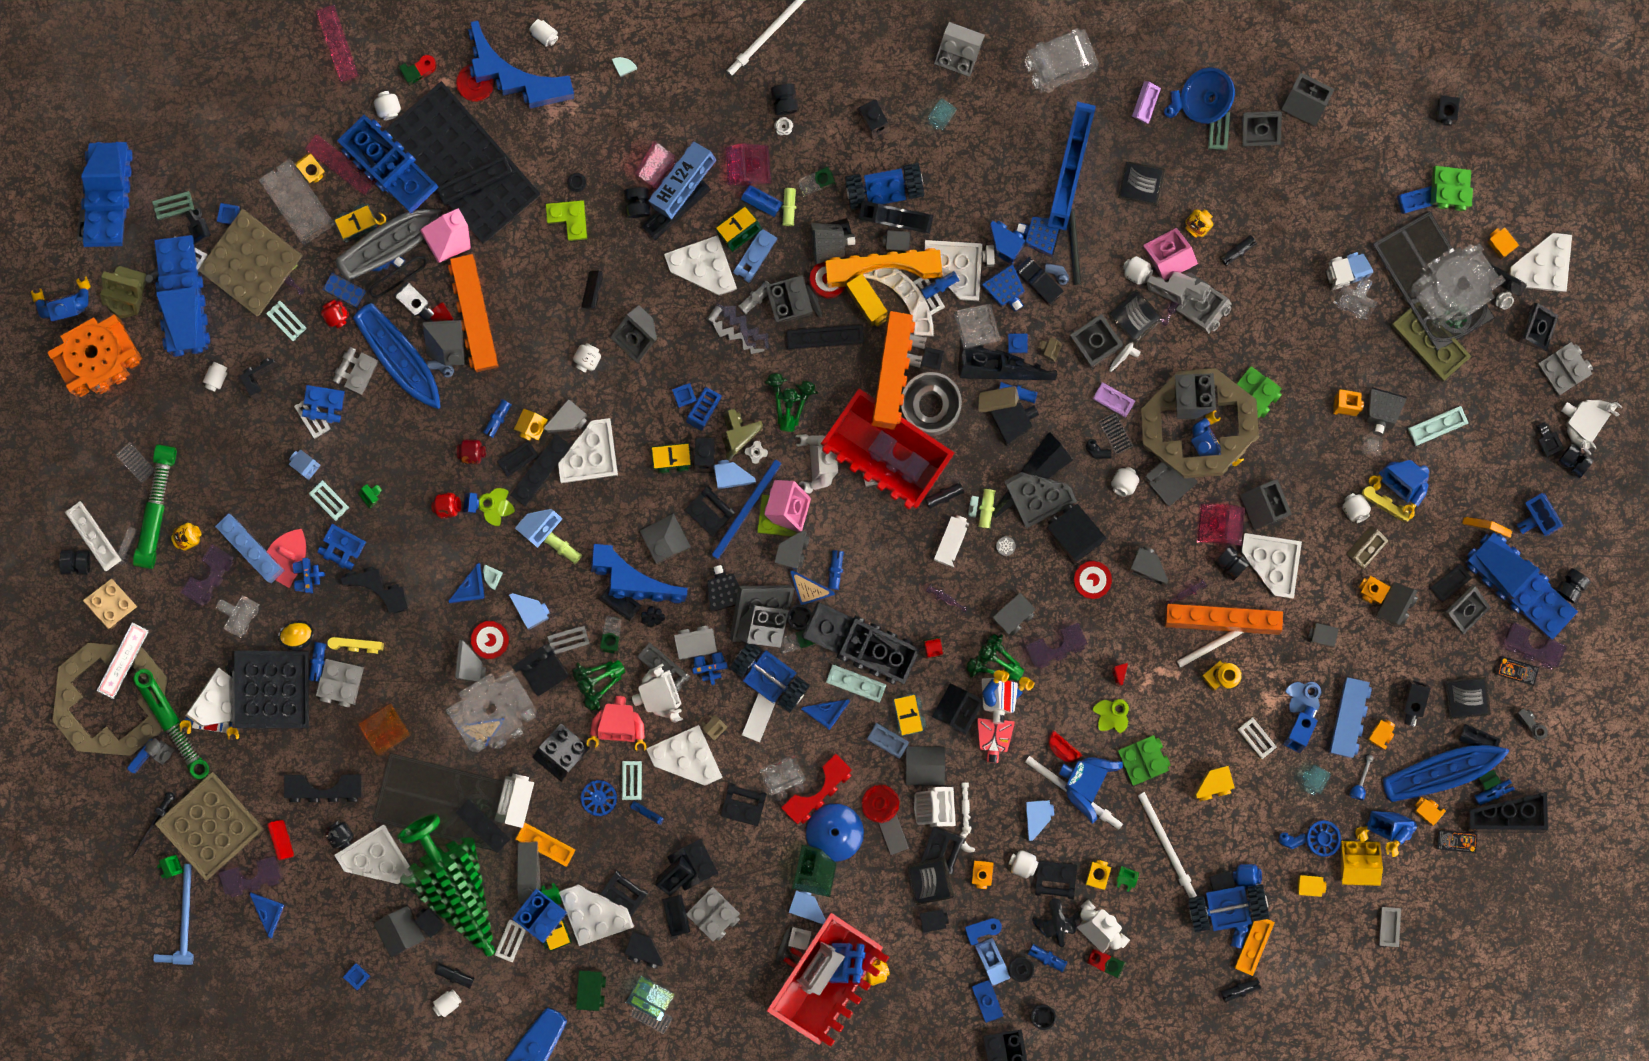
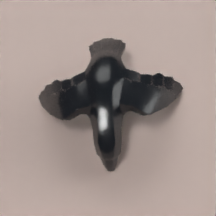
(1059, 924)

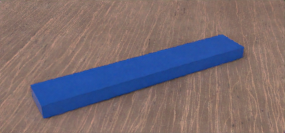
(746, 509)

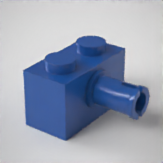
(1542, 515)

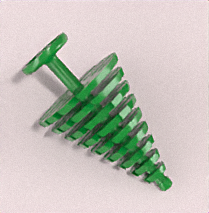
(450, 882)

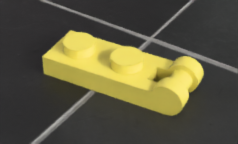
(1385, 504)
(354, 645)

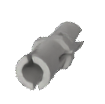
(754, 298)

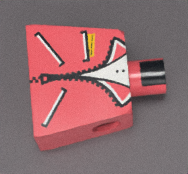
(994, 737)

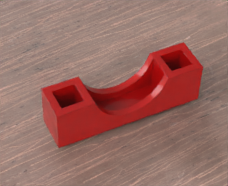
(799, 807)

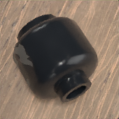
(339, 835)

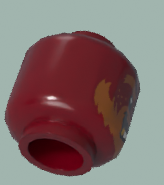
(471, 451)

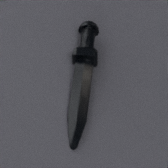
(161, 811)

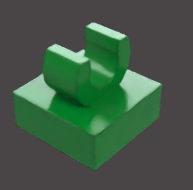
(370, 495)
(170, 866)
(1127, 877)
(552, 893)

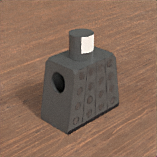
(829, 241)
(1383, 409)

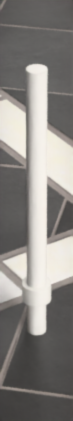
(742, 59)
(1104, 815)
(1184, 879)

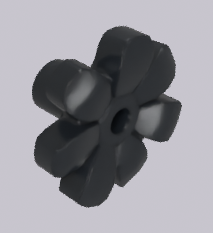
(652, 616)

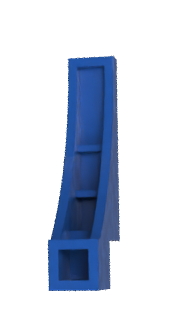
(628, 582)

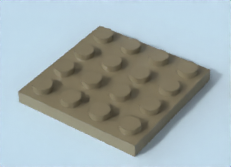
(250, 262)
(209, 826)

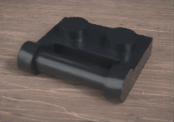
(705, 515)
(742, 811)
(937, 846)
(1056, 873)
(619, 898)

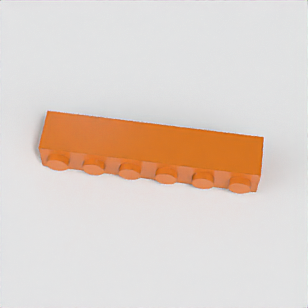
(474, 313)
(892, 370)
(1223, 619)

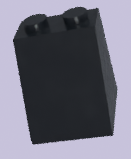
(1075, 533)

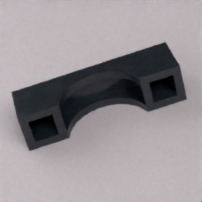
(298, 787)

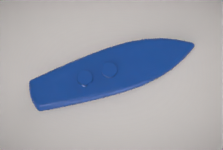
(397, 355)
(1443, 771)
(540, 1038)

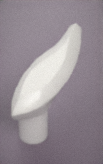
(1128, 349)

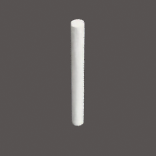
(1207, 648)

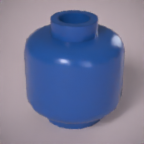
(1247, 875)

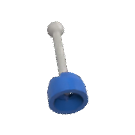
(1358, 791)

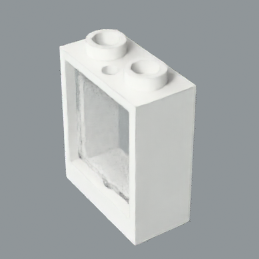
(514, 800)

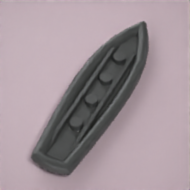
(385, 243)

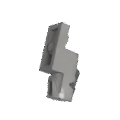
(1180, 287)

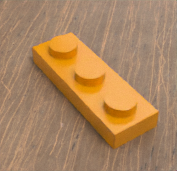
(546, 844)
(1254, 946)

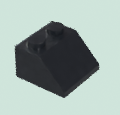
(699, 861)

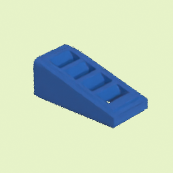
(696, 422)

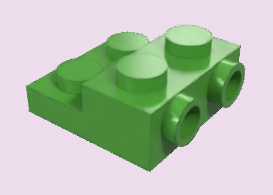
(1451, 188)
(1261, 388)
(1144, 760)

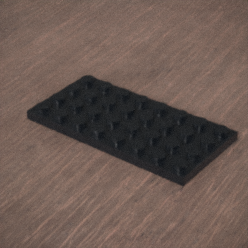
(452, 143)

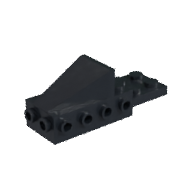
(861, 643)

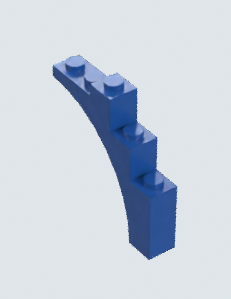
(538, 89)
(1071, 166)

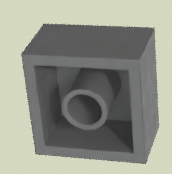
(1096, 341)

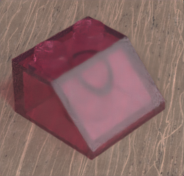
(748, 164)
(655, 166)
(1221, 524)

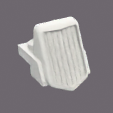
(935, 807)

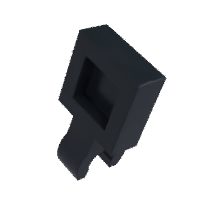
(198, 226)
(1549, 442)

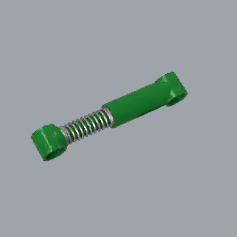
(146, 552)
(169, 722)

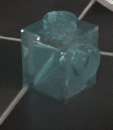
(1315, 780)

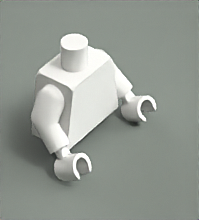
(1587, 421)
(823, 465)
(659, 694)
(1101, 928)

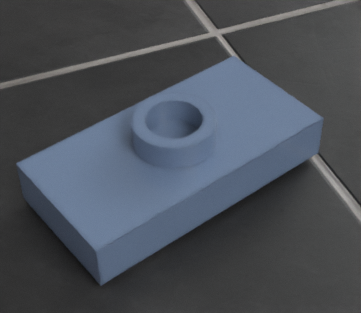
(887, 740)

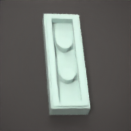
(1438, 426)
(856, 683)

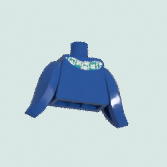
(1085, 782)

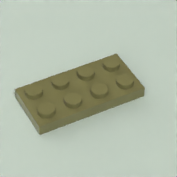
(1444, 361)

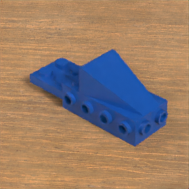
(386, 163)
(106, 193)
(181, 297)
(1520, 584)

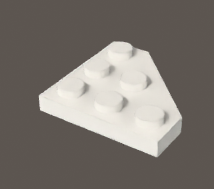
(965, 261)
(703, 265)
(1546, 265)
(590, 455)
(1274, 562)
(214, 701)
(686, 757)
(375, 857)
(593, 914)

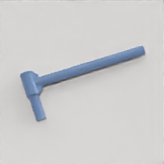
(183, 956)

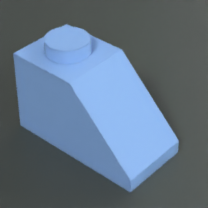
(1359, 266)
(303, 464)
(731, 475)
(538, 525)
(530, 610)
(1038, 816)
(806, 907)
(992, 961)

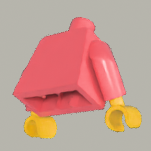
(617, 723)

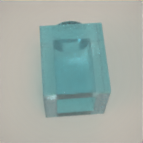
(941, 114)

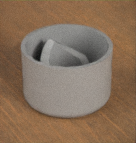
(935, 384)

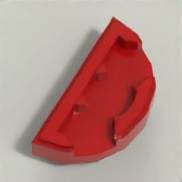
(1062, 748)

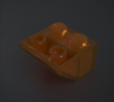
(385, 730)

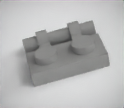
(361, 373)

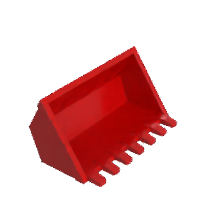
(854, 435)
(814, 1013)

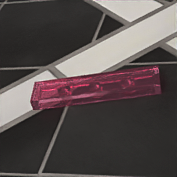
(337, 43)
(340, 164)

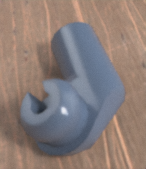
(1059, 272)
(447, 371)

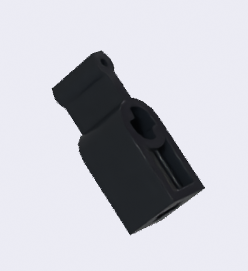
(1040, 281)

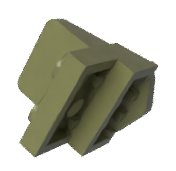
(123, 291)
(737, 436)

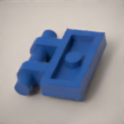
(323, 398)
(343, 541)
(843, 971)

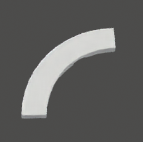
(910, 294)

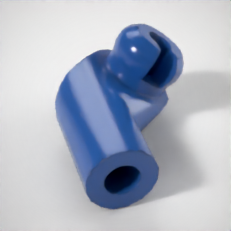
(1175, 106)
(1291, 842)

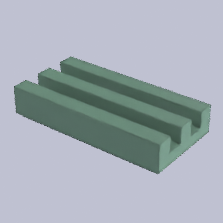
(1211, 128)
(172, 198)

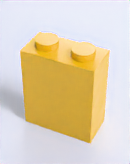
(867, 300)

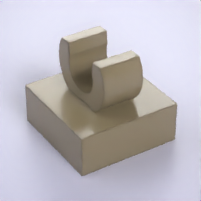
(1051, 349)
(714, 727)

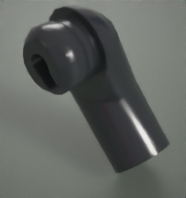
(1096, 452)

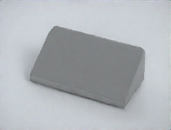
(894, 835)

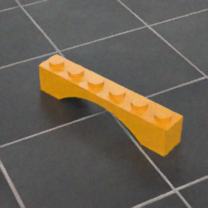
(923, 264)

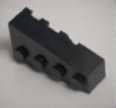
(1512, 816)

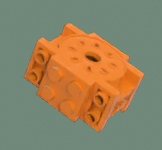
(109, 365)

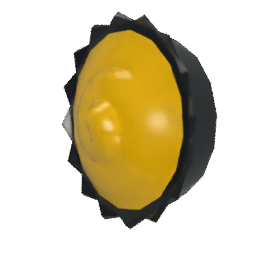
(296, 635)

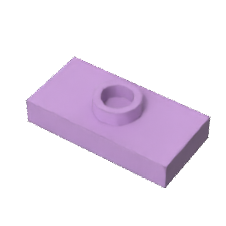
(1146, 102)
(1113, 400)

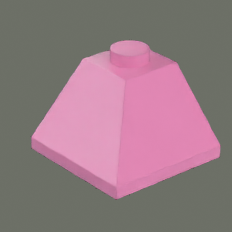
(447, 235)

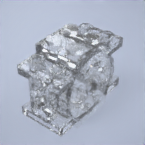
(1061, 61)
(1447, 294)
(511, 704)

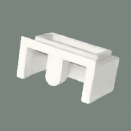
(1339, 273)

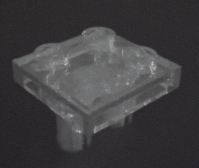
(1356, 300)
(977, 326)
(239, 615)
(783, 776)

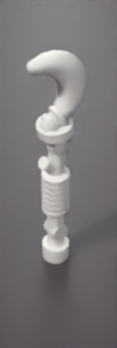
(965, 810)

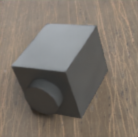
(896, 241)
(1323, 635)

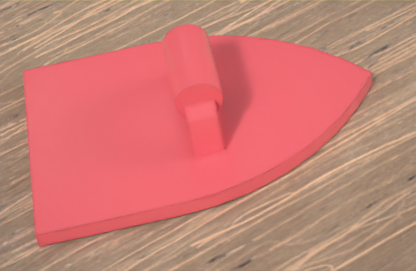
(286, 551)

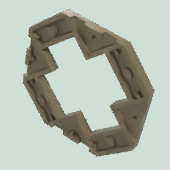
(1231, 447)
(68, 695)

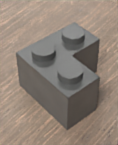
(1013, 614)

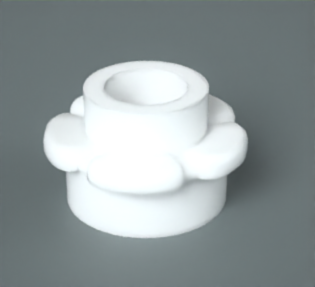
(783, 121)
(1504, 300)

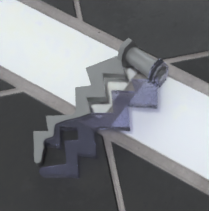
(744, 334)

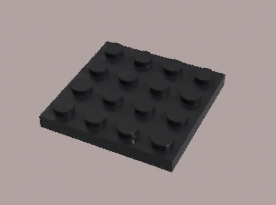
(270, 689)

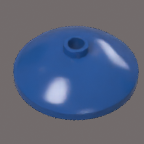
(1200, 90)
(840, 818)

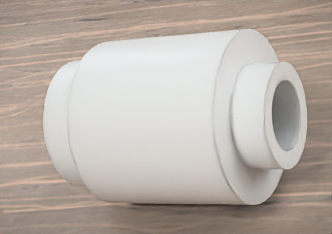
(544, 32)
(215, 376)
(446, 1003)

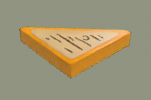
(1487, 526)

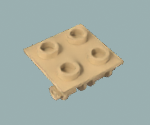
(109, 604)

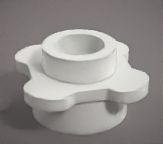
(756, 447)

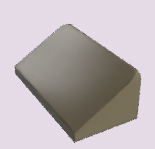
(998, 399)
(1367, 547)

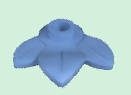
(1301, 698)

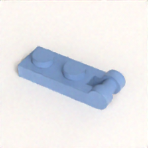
(755, 255)

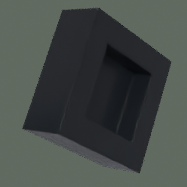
(932, 358)

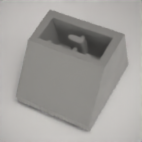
(959, 49)
(695, 643)

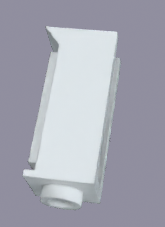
(951, 541)

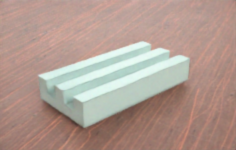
(297, 332)
(340, 511)
(639, 782)

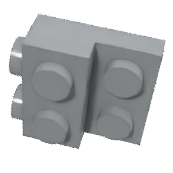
(1208, 314)
(1565, 368)
(339, 683)
(713, 914)

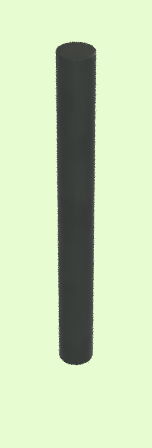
(1074, 248)

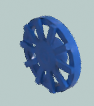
(599, 798)
(1323, 838)

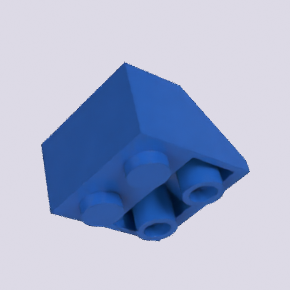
(1006, 244)
(540, 915)

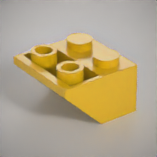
(1214, 782)
(1361, 863)

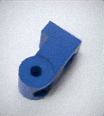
(983, 928)

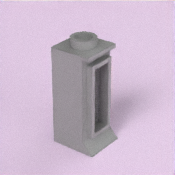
(820, 969)

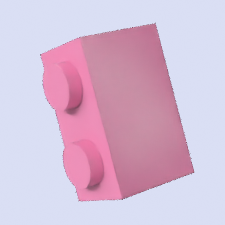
(1170, 254)
(787, 505)

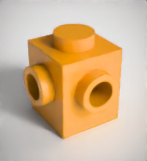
(1373, 590)

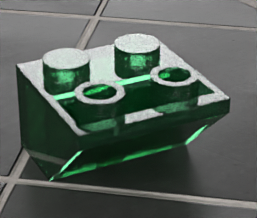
(814, 871)

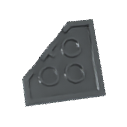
(1038, 497)
(769, 596)

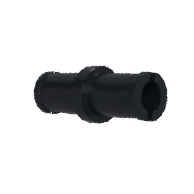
(1238, 250)
(944, 495)
(454, 975)
(1240, 989)

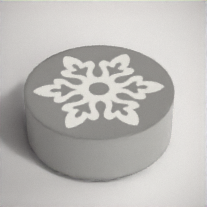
(1005, 546)

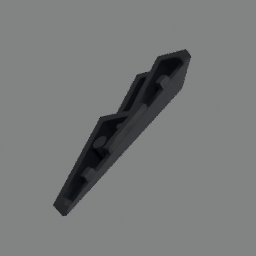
(988, 364)
(1044, 463)

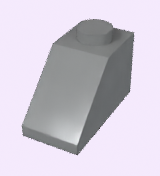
(567, 419)

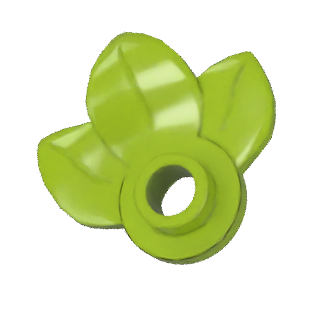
(498, 507)
(1110, 717)

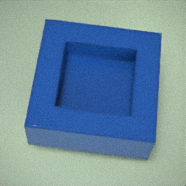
(227, 213)
(1017, 343)
(684, 395)
(471, 503)
(356, 976)

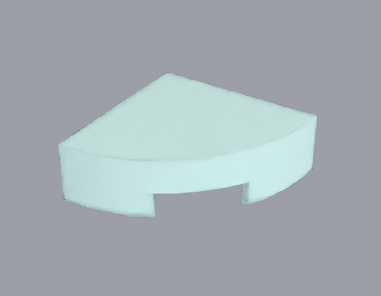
(624, 66)
(973, 506)
(492, 576)

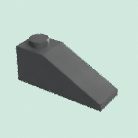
(528, 870)

